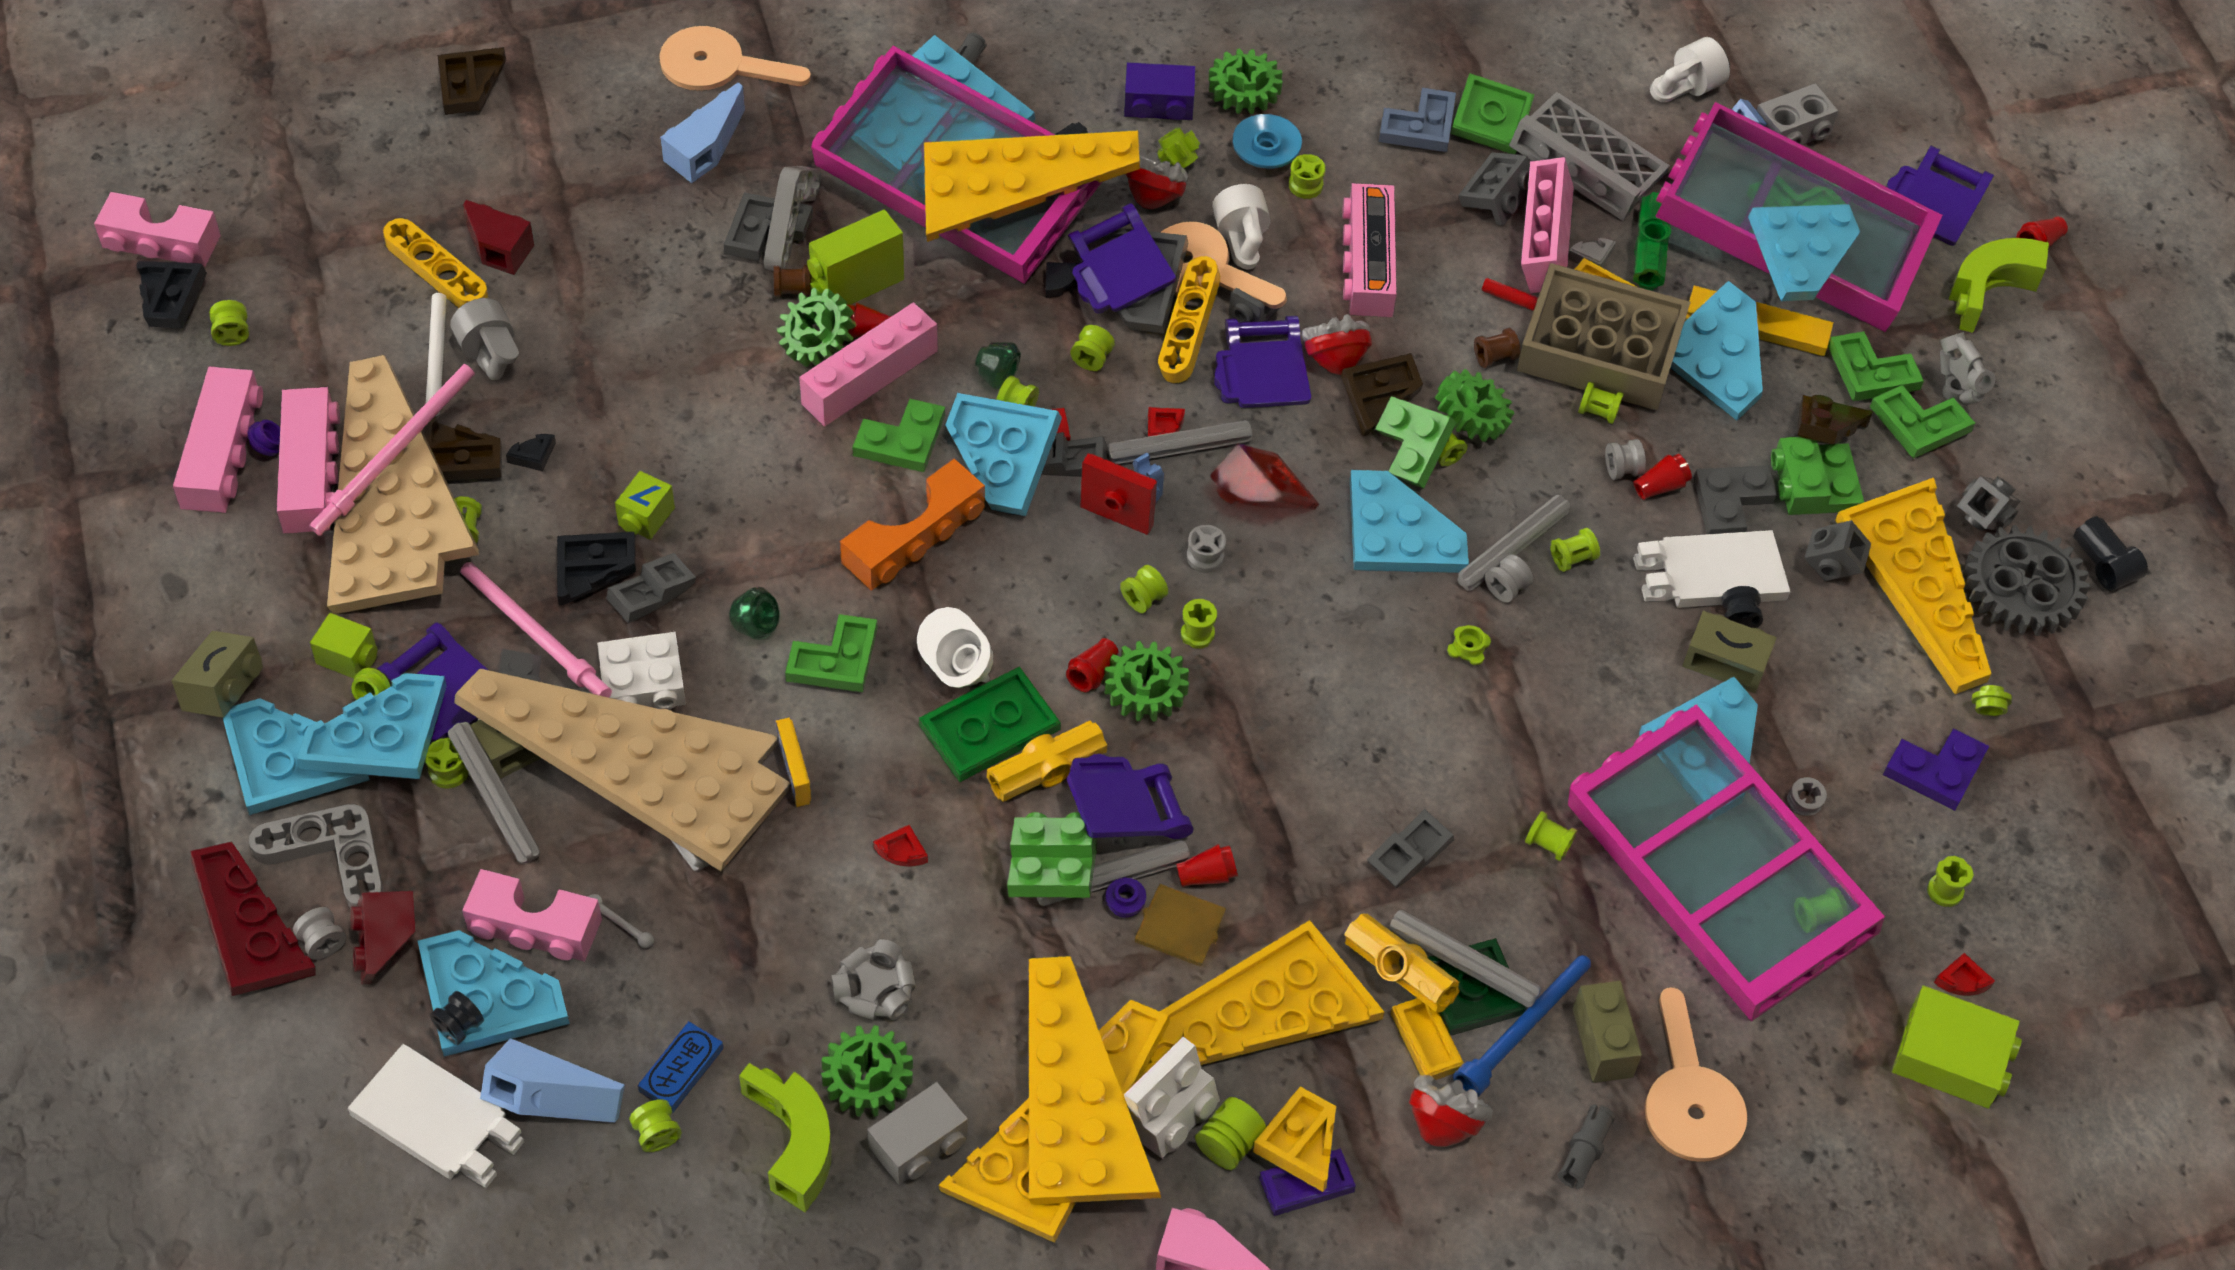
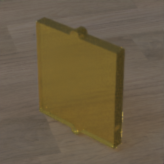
(1180, 925)

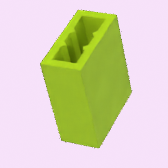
(858, 258)
(1957, 1047)

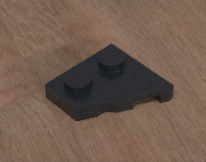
(169, 291)
(592, 562)

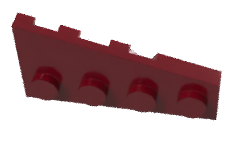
(248, 932)

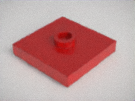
(1118, 493)

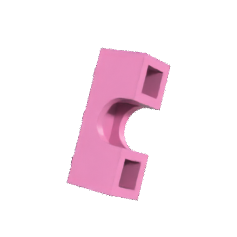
(128, 227)
(562, 929)

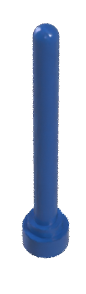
(1477, 1073)

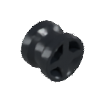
(1743, 605)
(456, 1017)

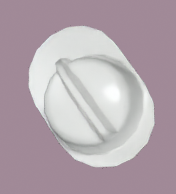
(955, 648)

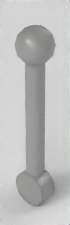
(645, 939)

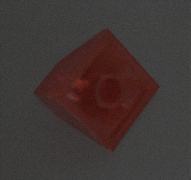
(1260, 480)

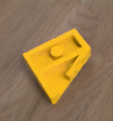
(1300, 1138)

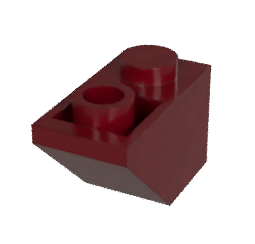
(498, 237)
(384, 930)

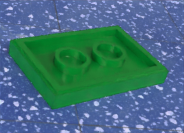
(989, 724)

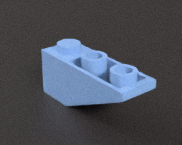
(702, 138)
(548, 1086)

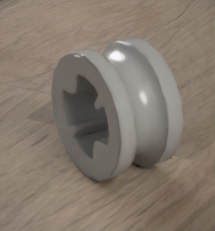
(1813, 787)

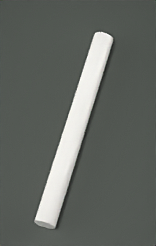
(436, 345)

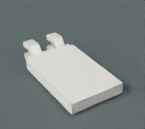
(1710, 564)
(434, 1116)

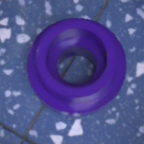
(264, 437)
(1125, 907)

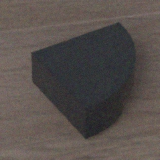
(1059, 278)
(533, 452)

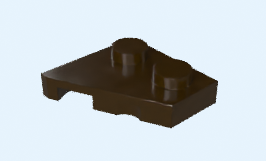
(468, 78)
(463, 452)

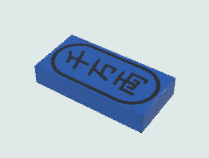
(681, 1065)

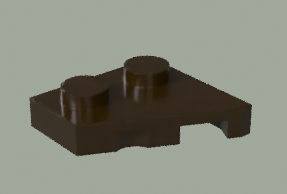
(1375, 382)
(1829, 421)

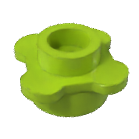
(1472, 636)

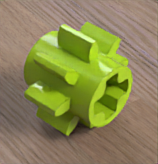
(1178, 147)

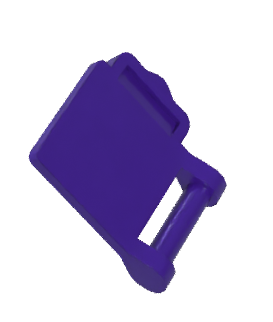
(1941, 193)
(1121, 268)
(1262, 371)
(453, 663)
(1117, 800)

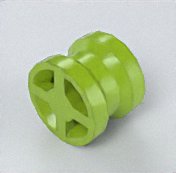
(1307, 176)
(229, 322)
(1093, 346)
(1015, 392)
(1144, 588)
(437, 759)
(655, 1125)

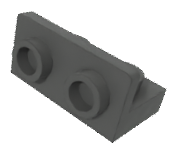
(1498, 185)

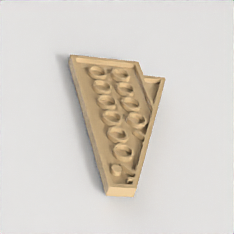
(406, 519)
(668, 769)

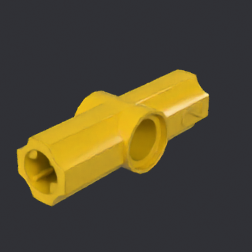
(1045, 760)
(1418, 975)

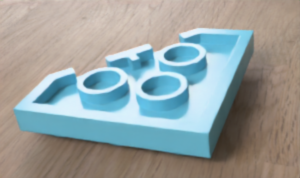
(1803, 245)
(1722, 351)
(1003, 447)
(1400, 529)
(1728, 708)
(378, 732)
(266, 754)
(504, 990)

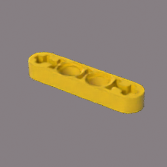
(434, 266)
(1192, 319)

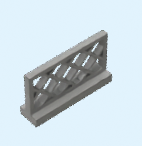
(1599, 183)

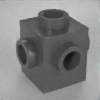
(1977, 499)
(1838, 550)

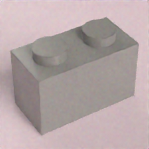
(918, 1134)

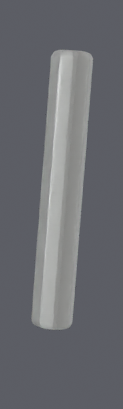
(1180, 442)
(1514, 541)
(494, 793)
(1133, 866)
(1465, 958)

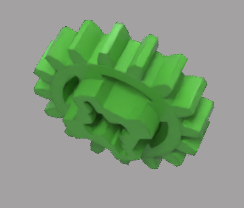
(1245, 81)
(829, 313)
(1475, 405)
(1163, 690)
(852, 1060)

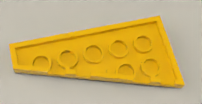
(1010, 174)
(1923, 578)
(1269, 1000)
(1078, 1118)
(999, 1171)

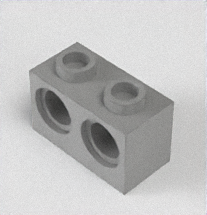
(1800, 115)

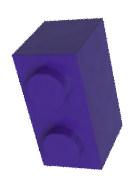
(1159, 91)

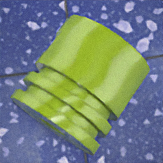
(1230, 1133)

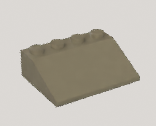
(1603, 335)

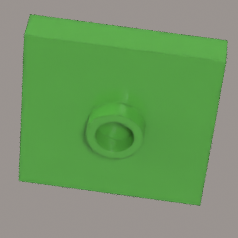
(1490, 112)

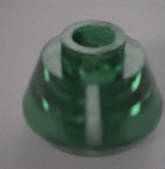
(998, 362)
(755, 613)

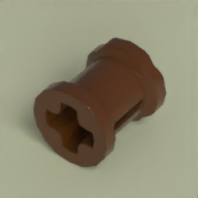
(791, 281)
(1497, 347)

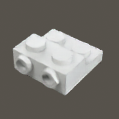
(643, 670)
(1171, 1099)

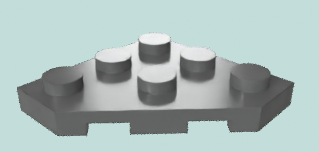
(1152, 311)

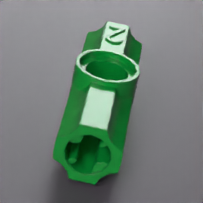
(1651, 245)

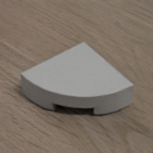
(1594, 251)

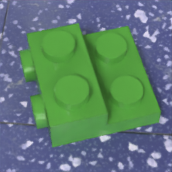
(1815, 476)
(1051, 857)

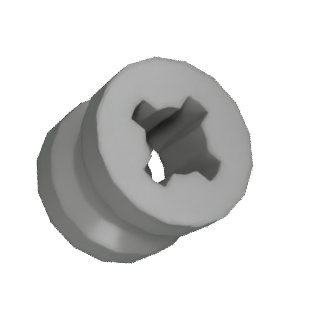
(1625, 459)
(1207, 539)
(1508, 578)
(319, 933)

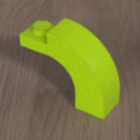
(1993, 265)
(807, 1159)

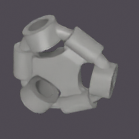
(1965, 371)
(876, 981)

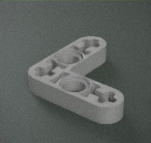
(794, 186)
(343, 841)

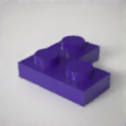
(1941, 776)

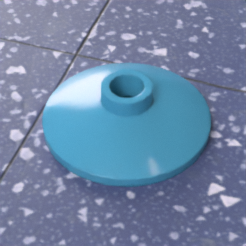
(1267, 141)

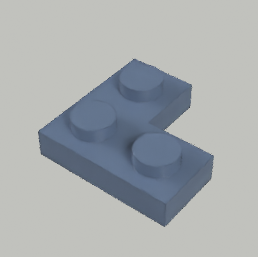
(1421, 129)

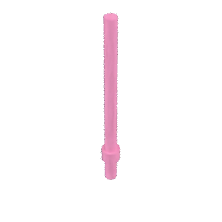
(342, 501)
(577, 669)

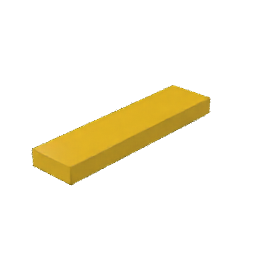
(1780, 325)

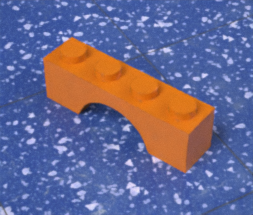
(879, 551)

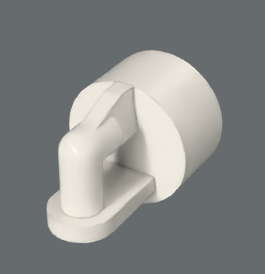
(1696, 70)
(1242, 220)

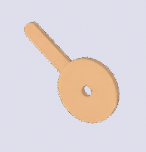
(722, 61)
(1209, 242)
(1691, 1087)

